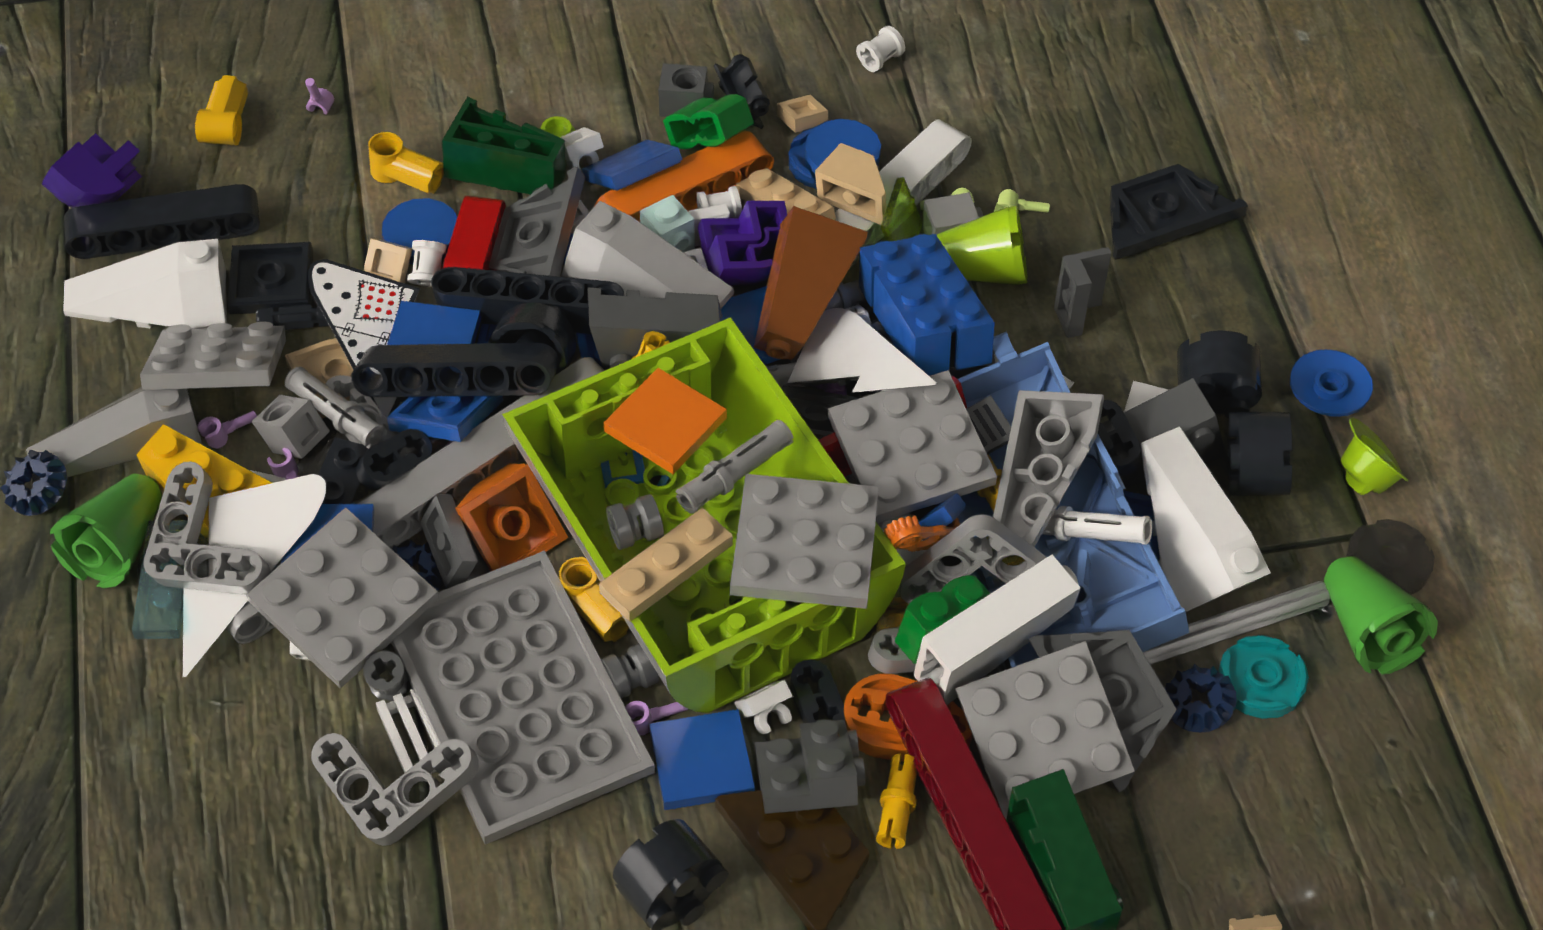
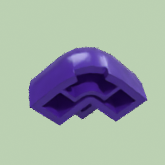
(92, 173)
(743, 247)

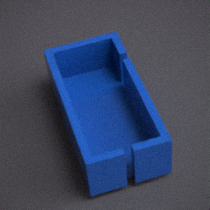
(922, 300)

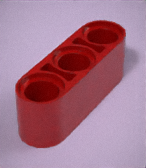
(475, 233)

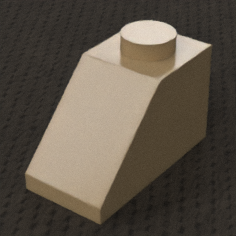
(852, 183)

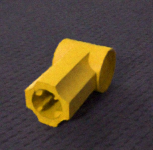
(222, 117)
(394, 163)
(589, 602)

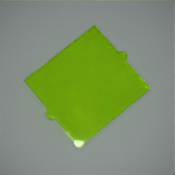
(901, 216)

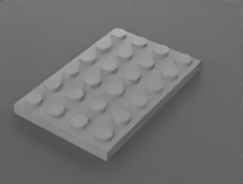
(526, 691)

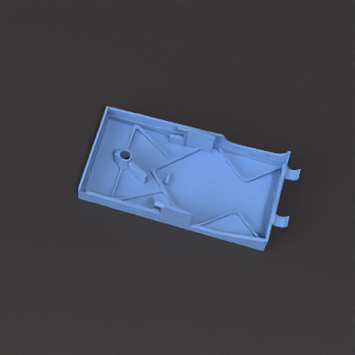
(1117, 579)

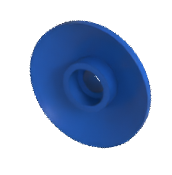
(1331, 383)

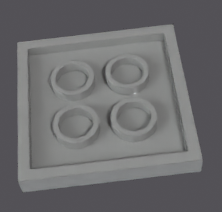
(214, 356)
(912, 446)
(805, 541)
(342, 597)
(1044, 721)

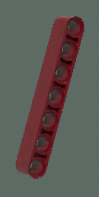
(969, 809)

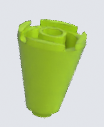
(989, 248)

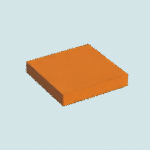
(665, 420)

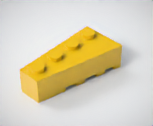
(170, 448)

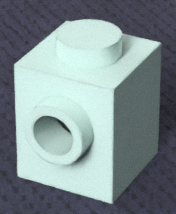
(670, 222)

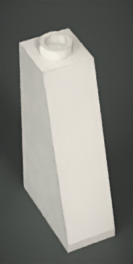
(996, 627)

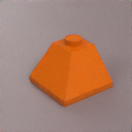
(510, 517)

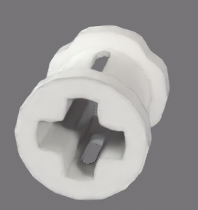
(881, 48)
(728, 197)
(426, 261)

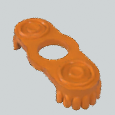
(909, 534)

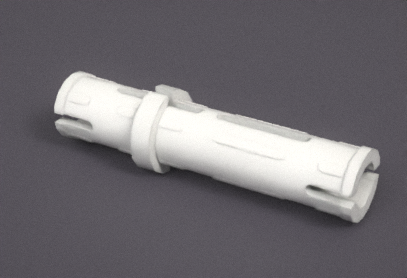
(1102, 526)

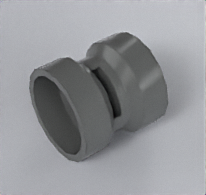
(635, 521)
(630, 670)

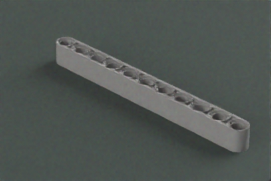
(449, 471)

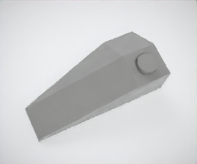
(624, 251)
(120, 430)
(1043, 455)

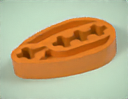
(879, 737)

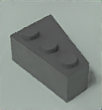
(622, 321)
(1177, 407)

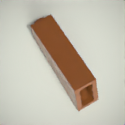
(804, 275)

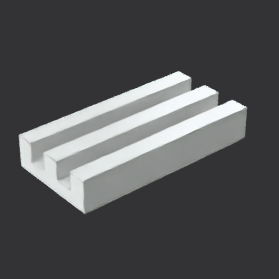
(401, 705)

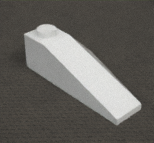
(161, 287)
(1198, 531)

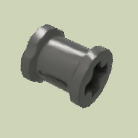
(382, 662)

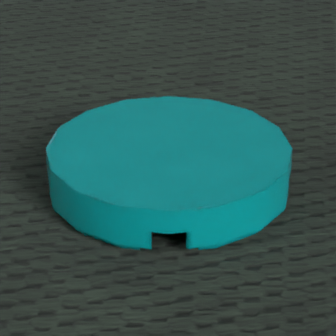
(1265, 676)

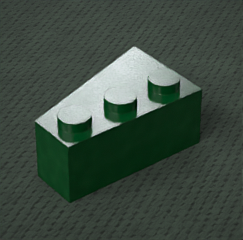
(501, 154)
(1063, 854)

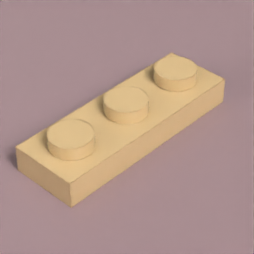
(769, 186)
(665, 564)

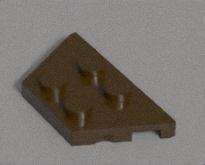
(804, 853)

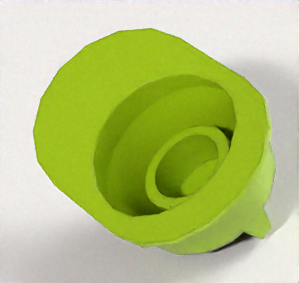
(1369, 461)

